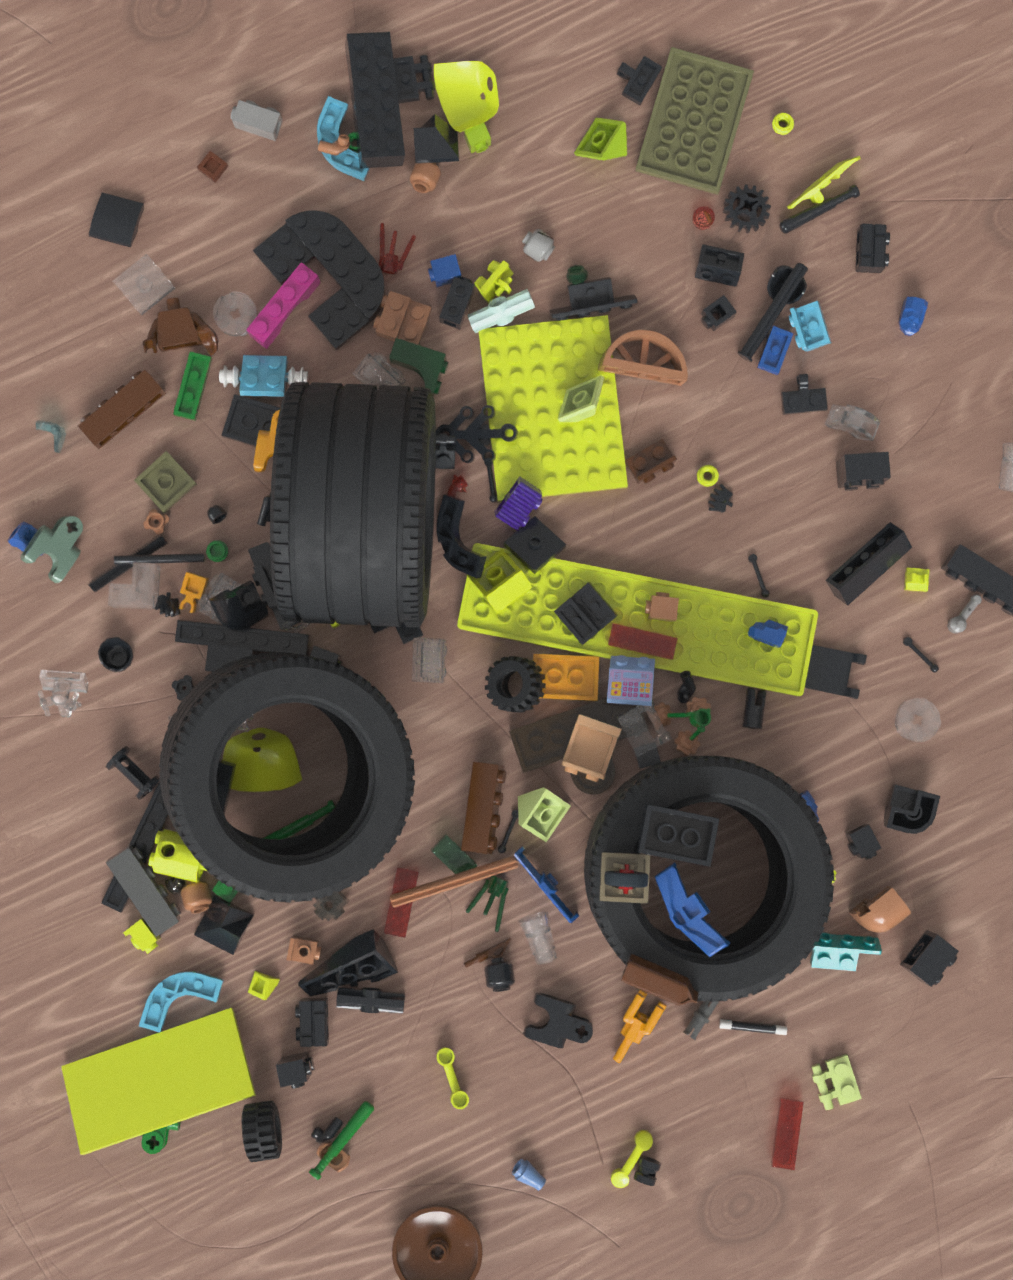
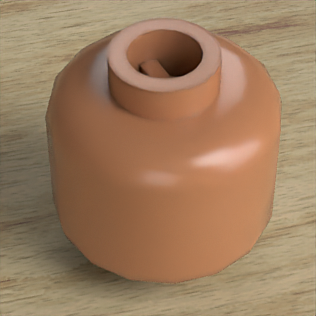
(425, 177)
(196, 896)

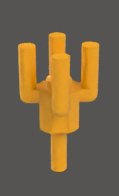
(637, 1024)

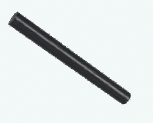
(165, 558)

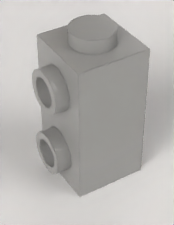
(256, 120)

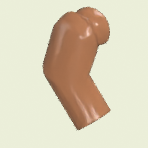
(336, 147)

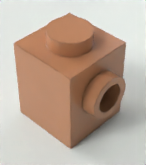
(662, 607)

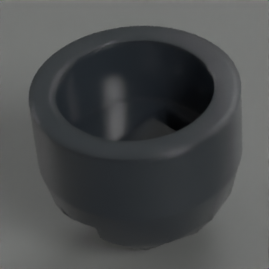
(216, 514)

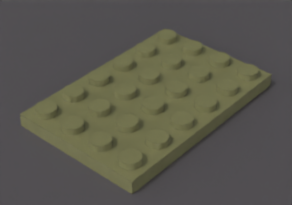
(694, 120)

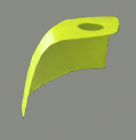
(460, 90)
(267, 770)

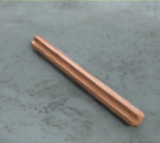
(453, 881)

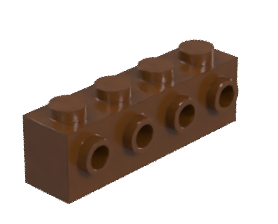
(121, 409)
(483, 808)

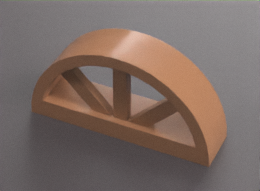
(641, 370)

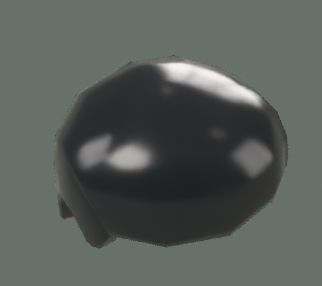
(115, 654)

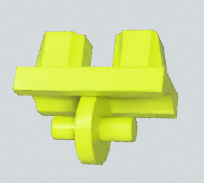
(497, 282)

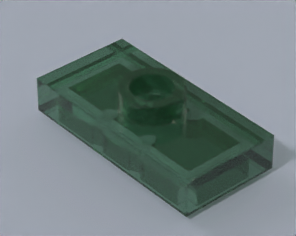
(452, 855)

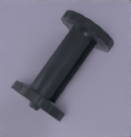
(133, 773)

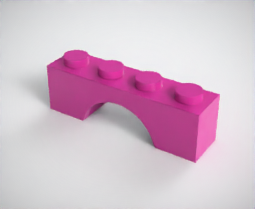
(272, 317)

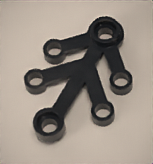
(472, 433)

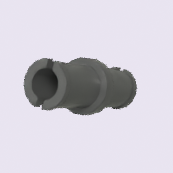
(700, 1017)

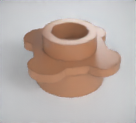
(154, 515)

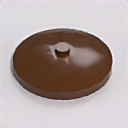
(437, 1245)

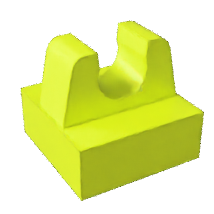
(916, 579)

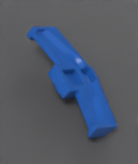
(547, 884)
(688, 912)

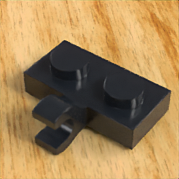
(640, 79)
(804, 400)

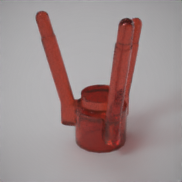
(390, 262)

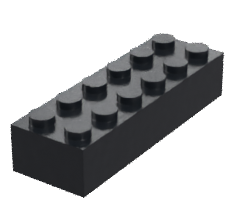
(374, 100)

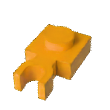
(193, 587)

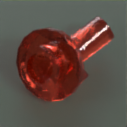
(458, 485)

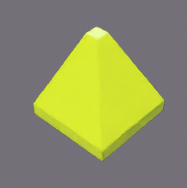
(262, 985)

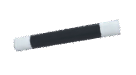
(753, 1027)

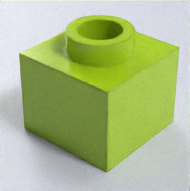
(477, 138)

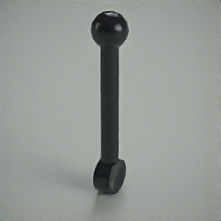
(493, 498)
(752, 559)
(908, 642)
(502, 849)

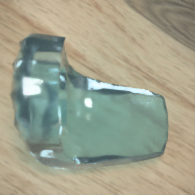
(56, 430)

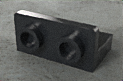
(719, 265)

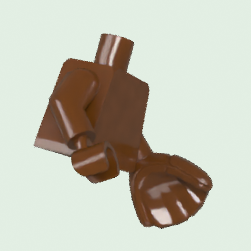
(180, 329)

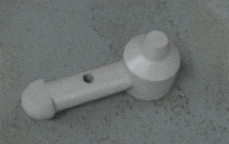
(958, 624)

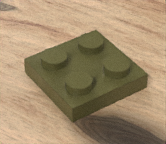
(165, 482)

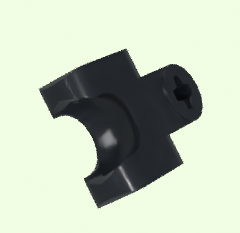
(561, 1024)

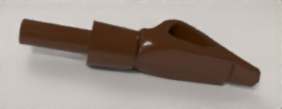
(482, 956)

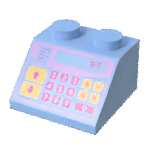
(631, 680)

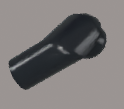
(687, 688)
(329, 1132)

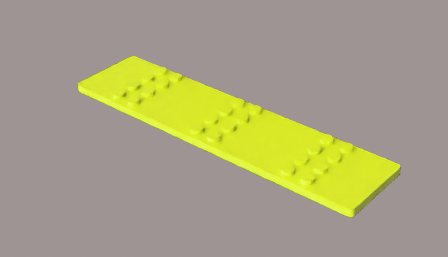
(708, 625)

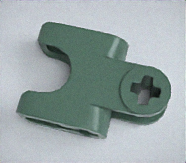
(57, 544)

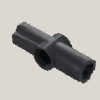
(370, 1000)

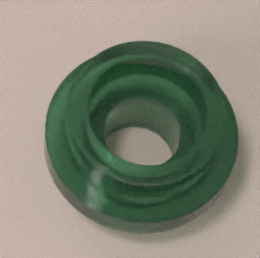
(576, 274)

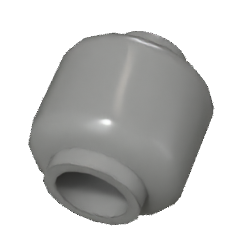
(538, 245)

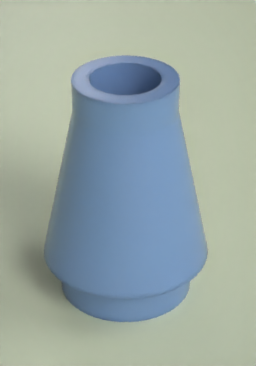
(528, 1174)

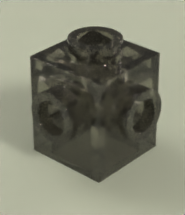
(338, 900)

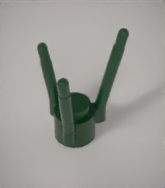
(496, 888)

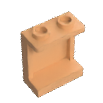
(590, 748)

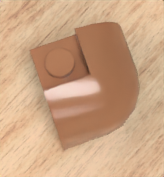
(881, 912)

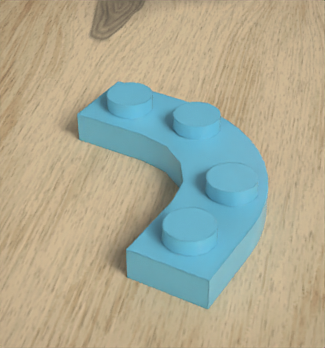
(328, 130)
(175, 986)

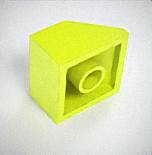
(501, 581)

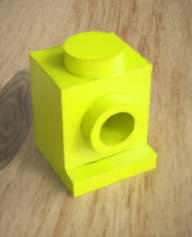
(142, 936)

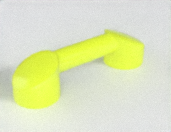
(458, 1097)
(643, 1142)

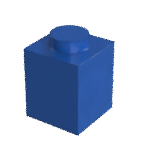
(444, 270)

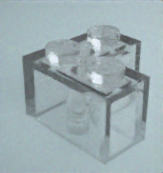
(142, 591)

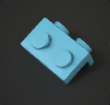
(809, 326)

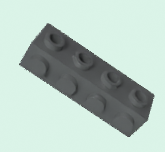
(143, 889)

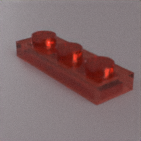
(642, 641)
(398, 917)
(787, 1133)

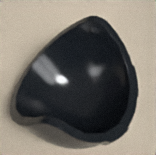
(777, 280)

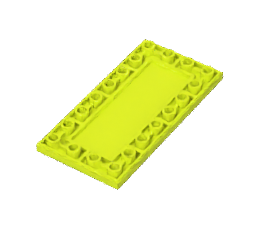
(157, 1081)

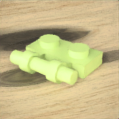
(842, 1078)

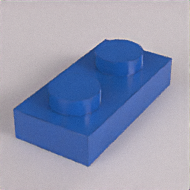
(775, 350)

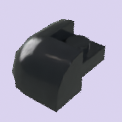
(239, 607)
(910, 810)

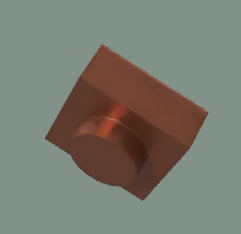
(212, 166)

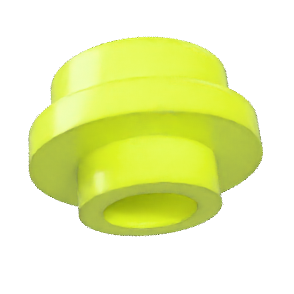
(787, 119)
(707, 469)

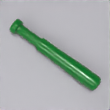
(302, 823)
(343, 1138)

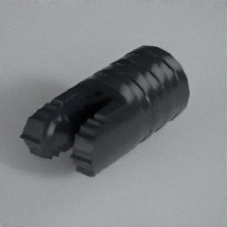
(754, 713)

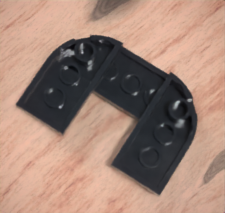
(343, 256)

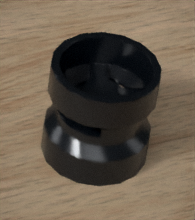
(647, 1170)

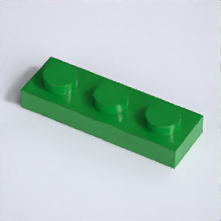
(192, 386)

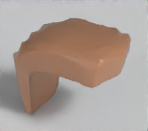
(337, 1163)

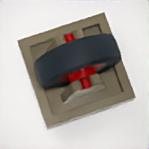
(624, 877)

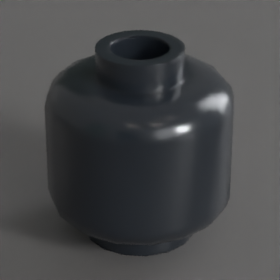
(499, 975)

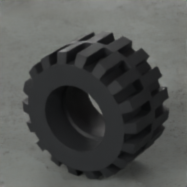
(499, 680)
(261, 1131)

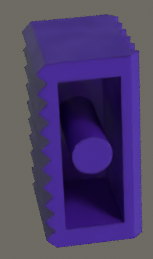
(519, 503)

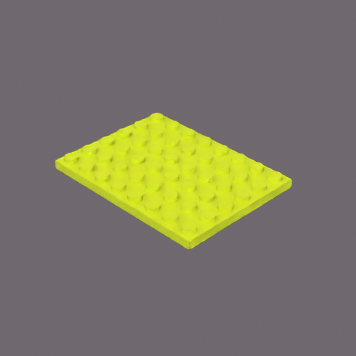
(526, 384)

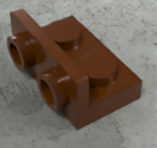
(651, 461)

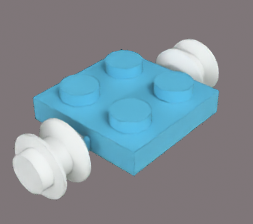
(262, 376)

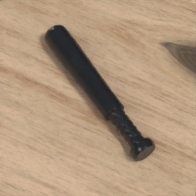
(813, 212)

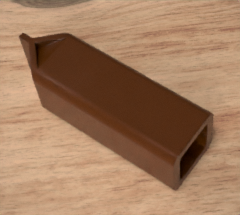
(659, 981)

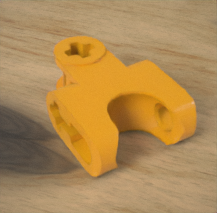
(265, 445)

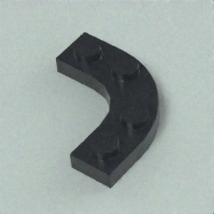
(448, 535)

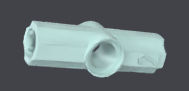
(501, 311)

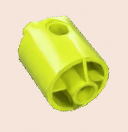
(180, 864)

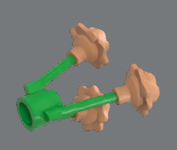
(699, 715)

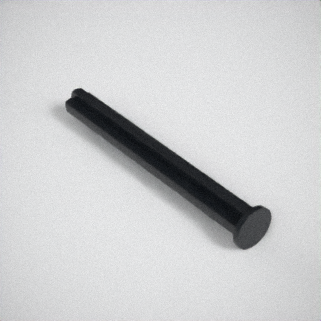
(773, 312)

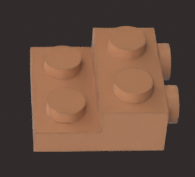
(402, 318)

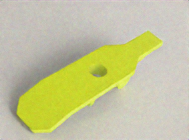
(813, 191)

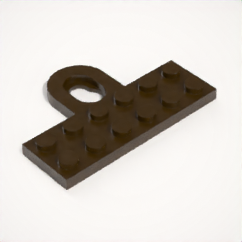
(548, 739)

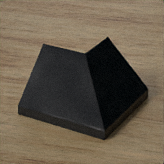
(436, 142)
(224, 925)

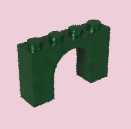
(422, 360)

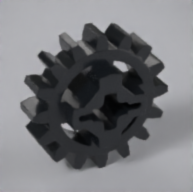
(753, 203)

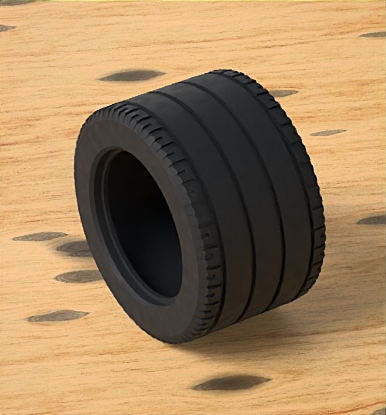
(353, 504)
(358, 827)
(796, 890)

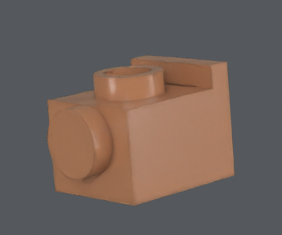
(295, 946)

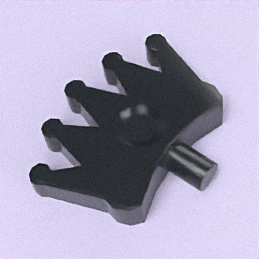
(721, 499)
(168, 605)

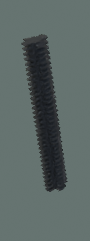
(120, 569)

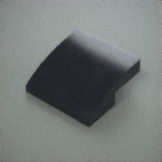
(116, 219)
(586, 613)

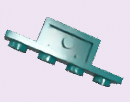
(842, 951)

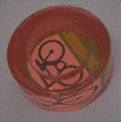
(703, 218)

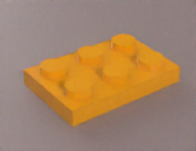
(569, 676)

